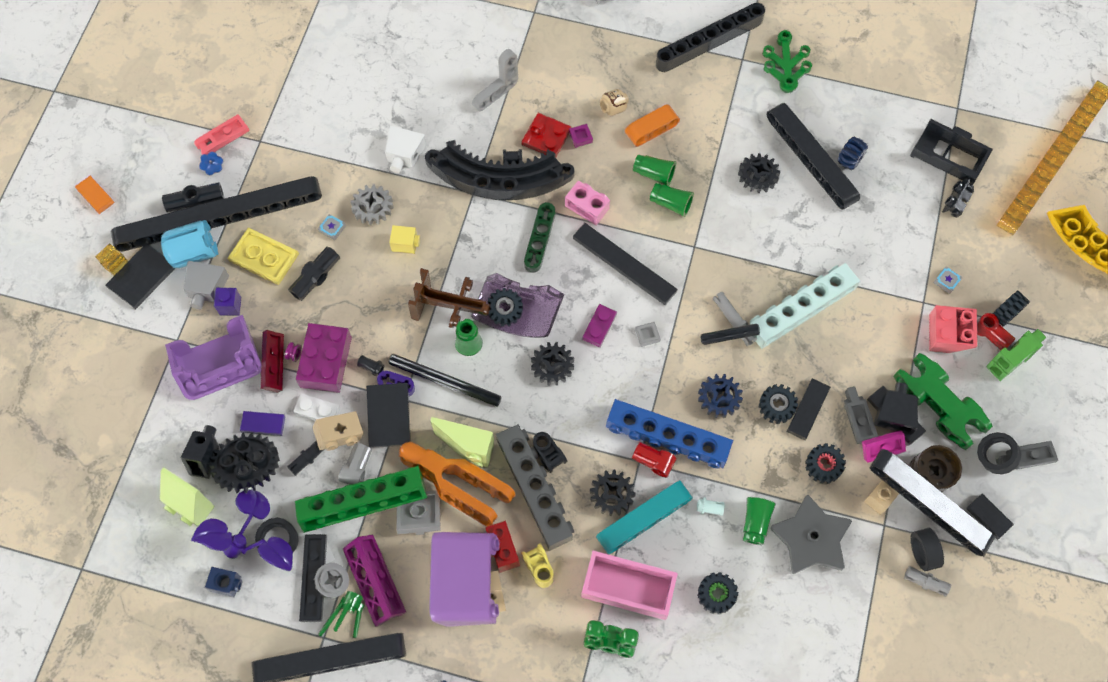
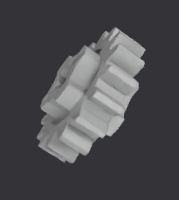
(369, 198)

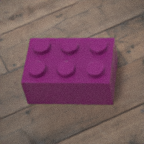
(323, 358)

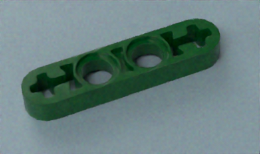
(537, 236)

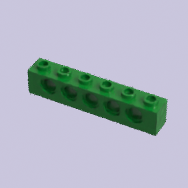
(360, 499)

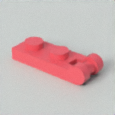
(222, 135)

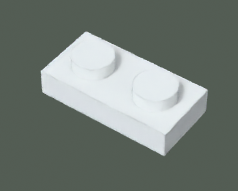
(315, 408)

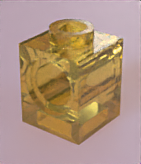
(111, 259)

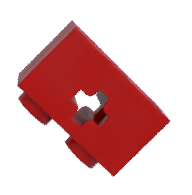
(506, 556)

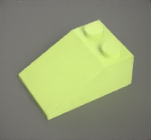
(467, 441)
(183, 499)

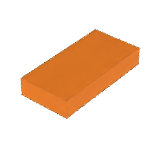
(94, 194)

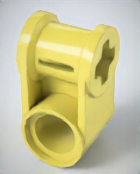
(537, 562)

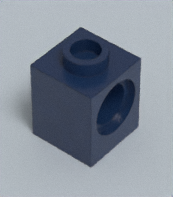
(215, 578)

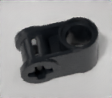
(550, 455)

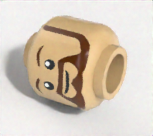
(614, 102)

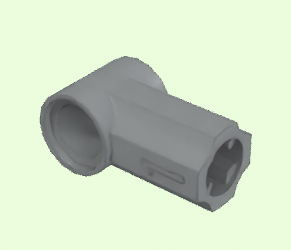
(354, 469)

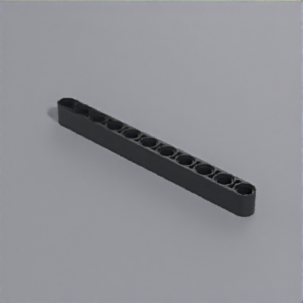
(218, 212)

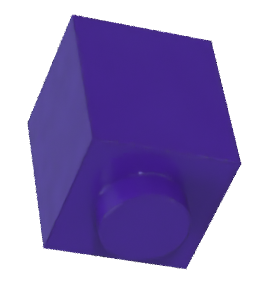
(227, 301)

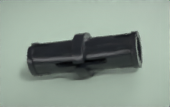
(305, 458)

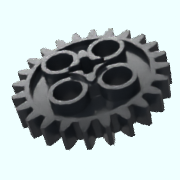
(237, 470)

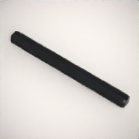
(445, 380)

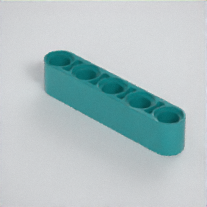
(644, 517)

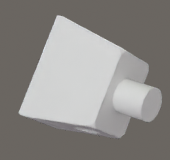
(403, 148)

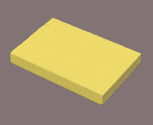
(263, 256)

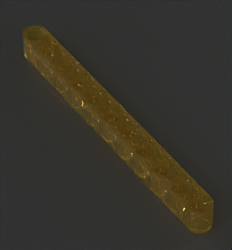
(1054, 159)

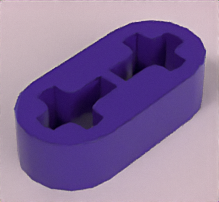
(396, 378)

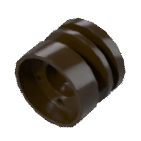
(943, 462)

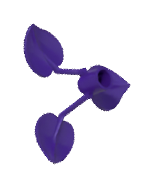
(215, 535)

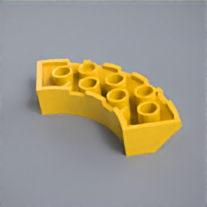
(1081, 235)

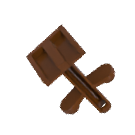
(426, 295)

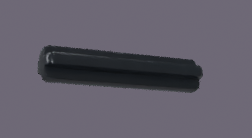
(730, 334)

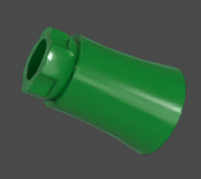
(655, 168)
(672, 198)
(468, 339)
(757, 519)

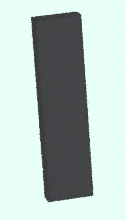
(313, 558)

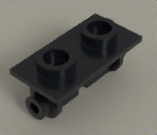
(961, 191)

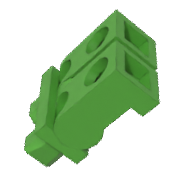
(1020, 352)

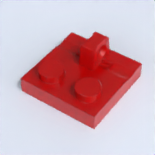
(546, 135)

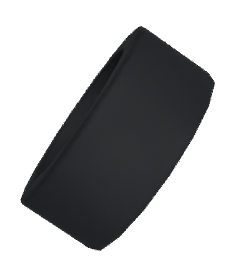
(994, 438)
(278, 522)
(927, 549)

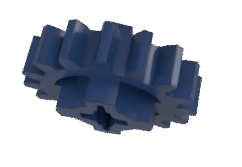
(714, 390)

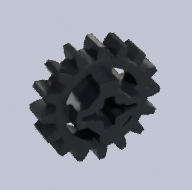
(759, 173)
(560, 365)
(618, 500)

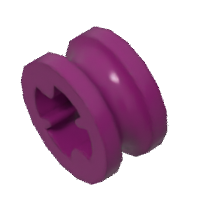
(293, 351)

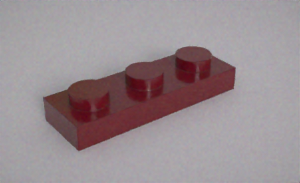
(272, 361)

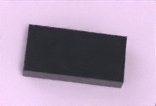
(989, 516)

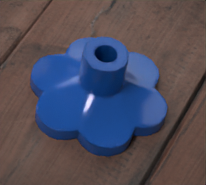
(213, 166)

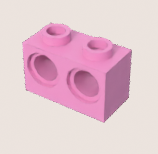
(584, 205)

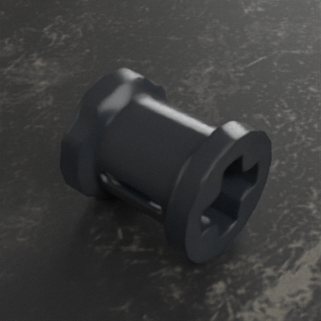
(510, 156)

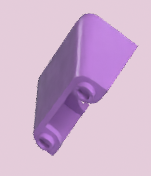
(216, 362)
(462, 578)

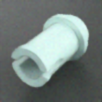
(710, 506)

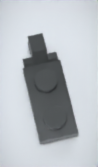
(859, 416)
(1032, 455)

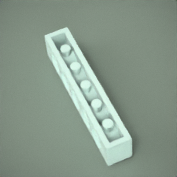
(842, 276)

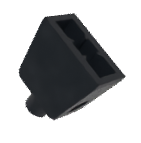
(898, 410)
(198, 452)

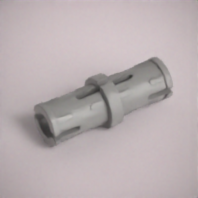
(927, 581)

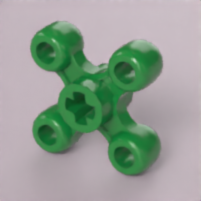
(611, 639)

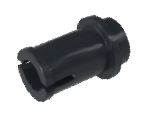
(370, 365)

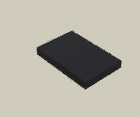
(140, 276)
(388, 415)

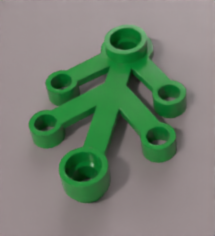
(786, 63)

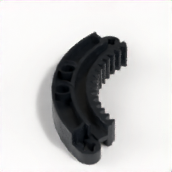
(526, 179)

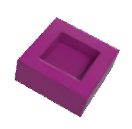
(581, 135)

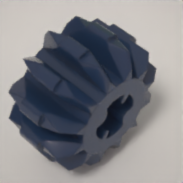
(852, 153)

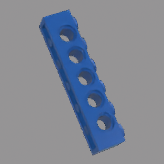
(661, 424)

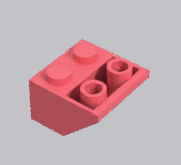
(952, 329)

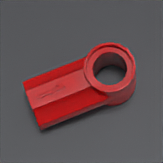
(994, 332)
(660, 461)

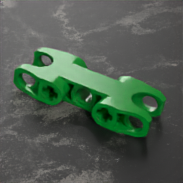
(952, 411)

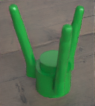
(349, 603)

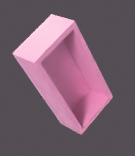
(629, 585)

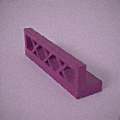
(376, 576)

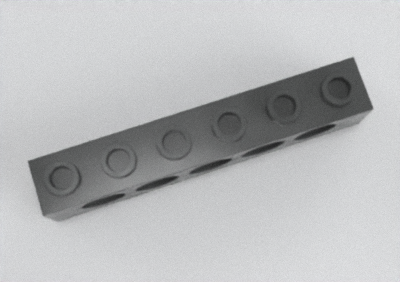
(552, 536)

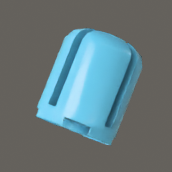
(188, 243)

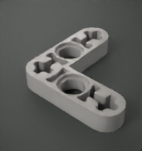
(507, 79)

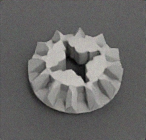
(340, 585)

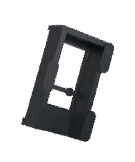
(954, 137)

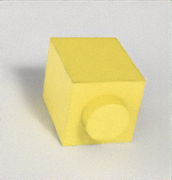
(404, 239)

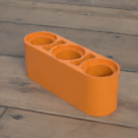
(652, 125)

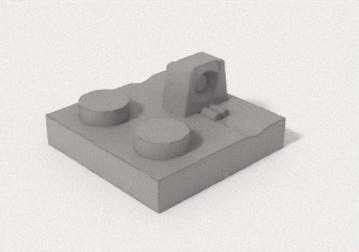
(420, 515)

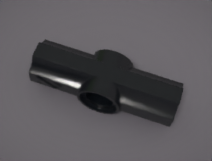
(183, 199)
(314, 273)

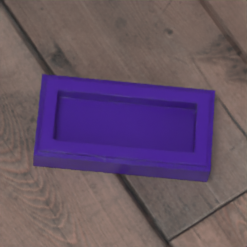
(262, 423)

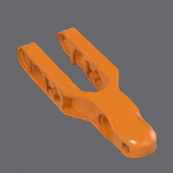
(432, 467)

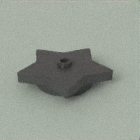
(807, 551)

